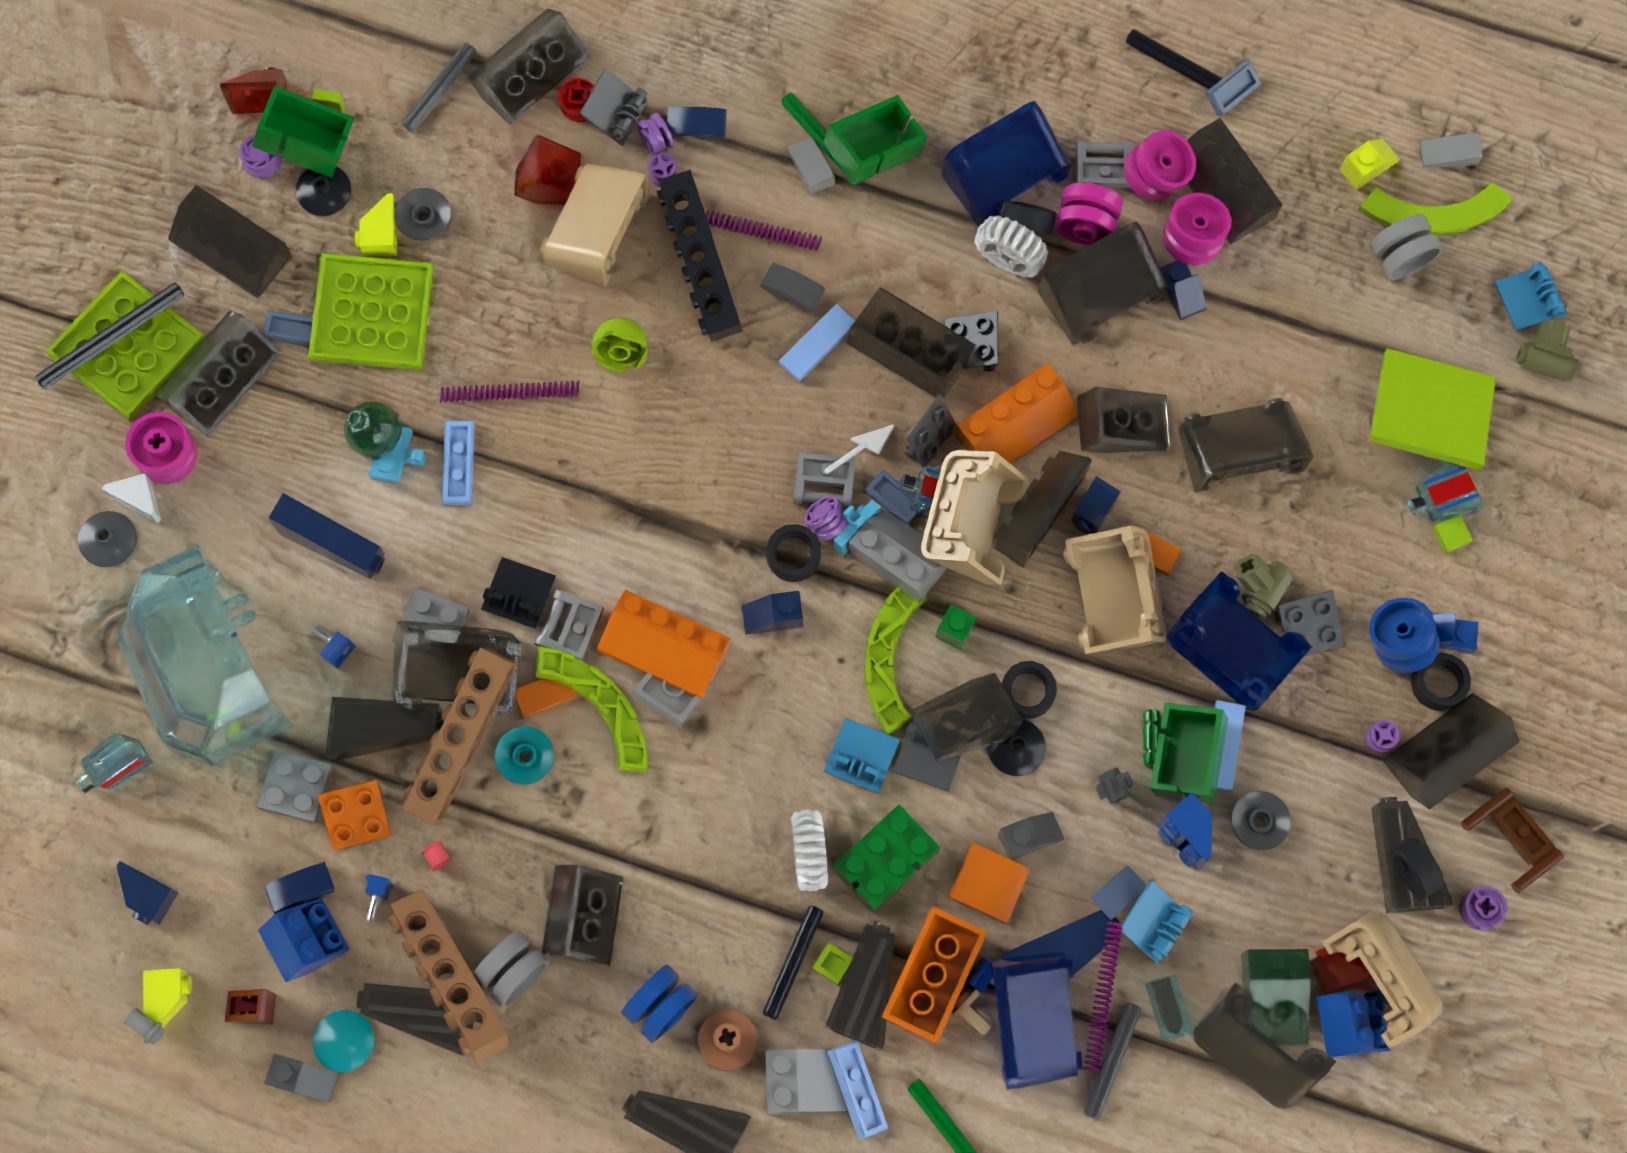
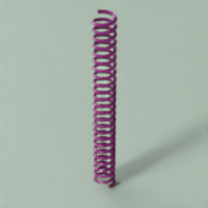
(765, 233)
(508, 395)
(1105, 997)

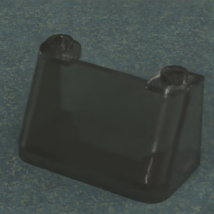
(1102, 282)
(1243, 443)
(436, 656)
(1253, 1056)

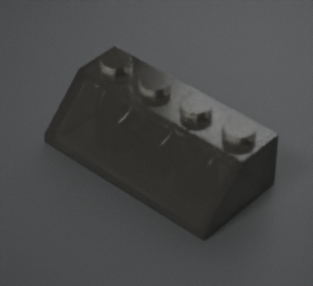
(529, 65)
(1232, 178)
(228, 242)
(910, 343)
(218, 373)
(1042, 507)
(1452, 750)

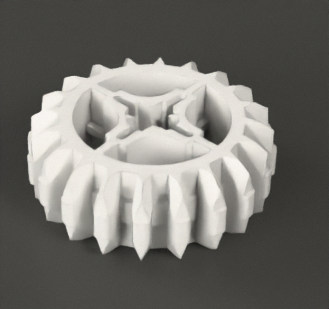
(1011, 246)
(809, 850)

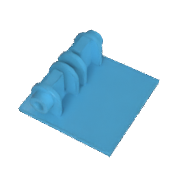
(1531, 297)
(861, 755)
(1155, 922)

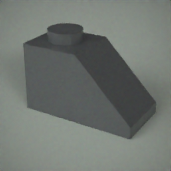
(1030, 835)
(301, 1078)

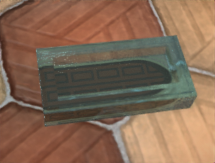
(1169, 1008)

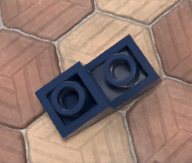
(697, 121)
(299, 887)

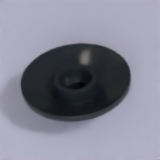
(325, 200)
(1021, 761)

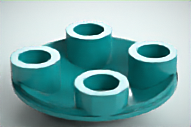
(343, 1040)

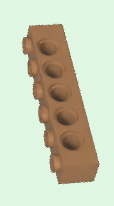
(416, 798)
(418, 911)

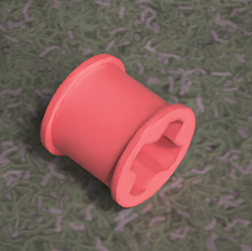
(436, 856)

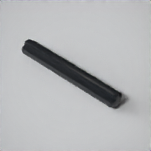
(1172, 59)
(792, 962)

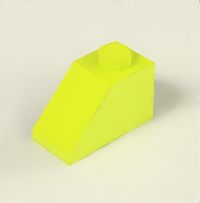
(1368, 162)
(378, 229)
(165, 993)

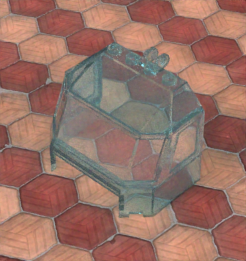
(193, 662)

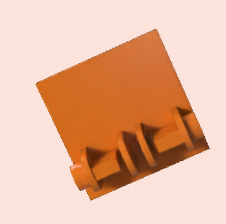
(354, 815)

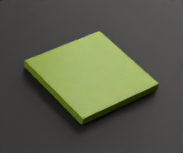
(371, 312)
(137, 364)
(1433, 409)

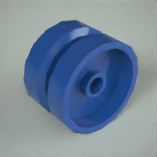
(1404, 635)
(663, 1006)

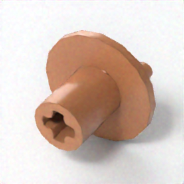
(727, 1040)

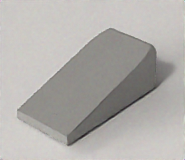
(1452, 151)
(811, 166)

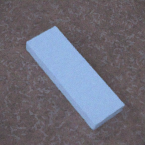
(816, 343)
(458, 463)
(1232, 741)
(857, 1090)

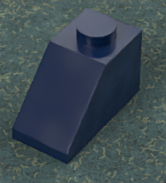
(1095, 506)
(773, 613)
(144, 894)

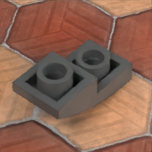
(792, 285)

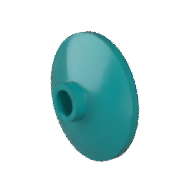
(521, 741)

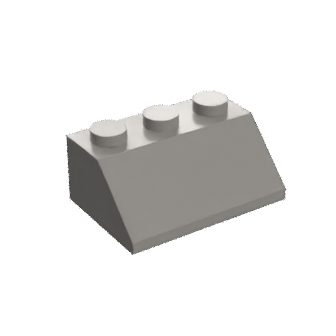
(895, 554)

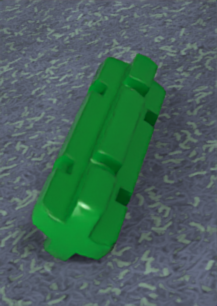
(1150, 736)

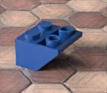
(1189, 830)
(303, 939)
(1352, 1023)

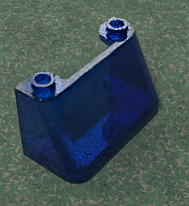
(1004, 162)
(1235, 645)
(1035, 1019)

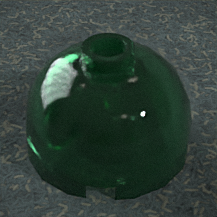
(372, 429)

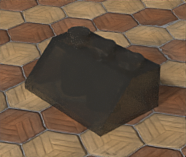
(582, 915)

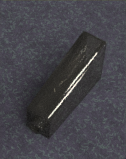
(375, 725)
(1393, 825)
(865, 989)
(410, 1012)
(685, 1123)

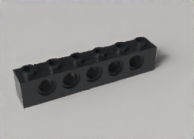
(683, 188)

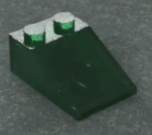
(1280, 993)

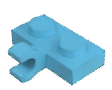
(391, 464)
(856, 520)

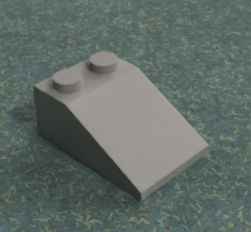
(802, 1082)

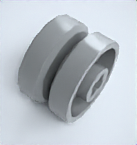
(1406, 246)
(510, 969)

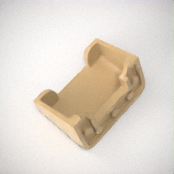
(594, 221)
(967, 512)
(1117, 589)
(1393, 970)

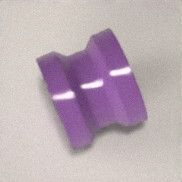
(664, 163)
(1387, 732)

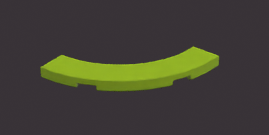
(1443, 219)
(880, 660)
(606, 699)

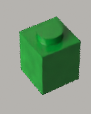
(955, 627)

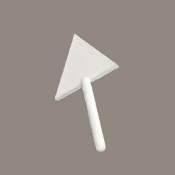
(872, 440)

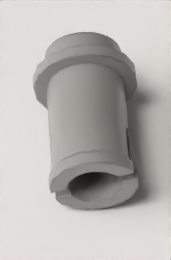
(145, 1026)

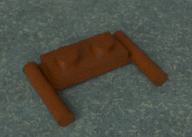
(1521, 833)

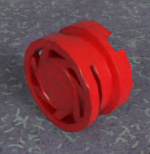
(573, 96)

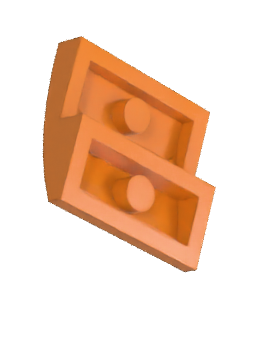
(989, 883)

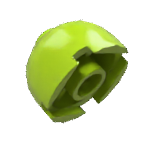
(620, 344)

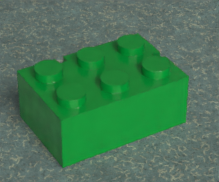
(303, 131)
(874, 139)
(1192, 755)
(886, 858)

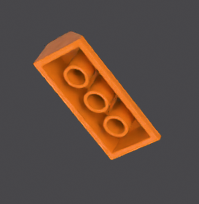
(1020, 416)
(663, 644)
(934, 976)

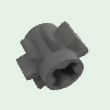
(1114, 785)

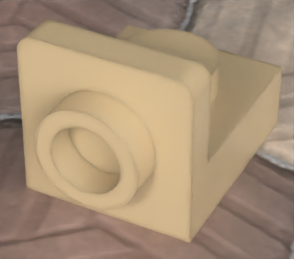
(974, 1019)

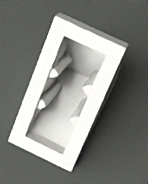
(136, 494)

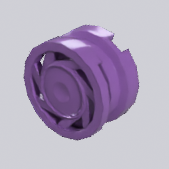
(655, 134)
(258, 162)
(826, 518)
(1483, 908)

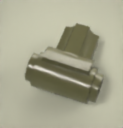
(1549, 352)
(1263, 584)

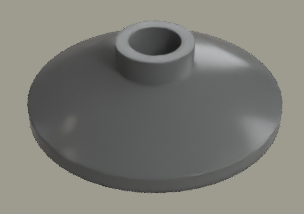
(420, 203)
(116, 547)
(1270, 810)

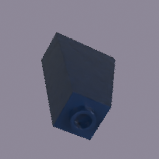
(326, 537)
(1077, 940)

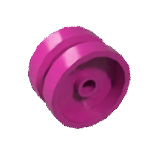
(1160, 165)
(1088, 213)
(1196, 228)
(161, 447)

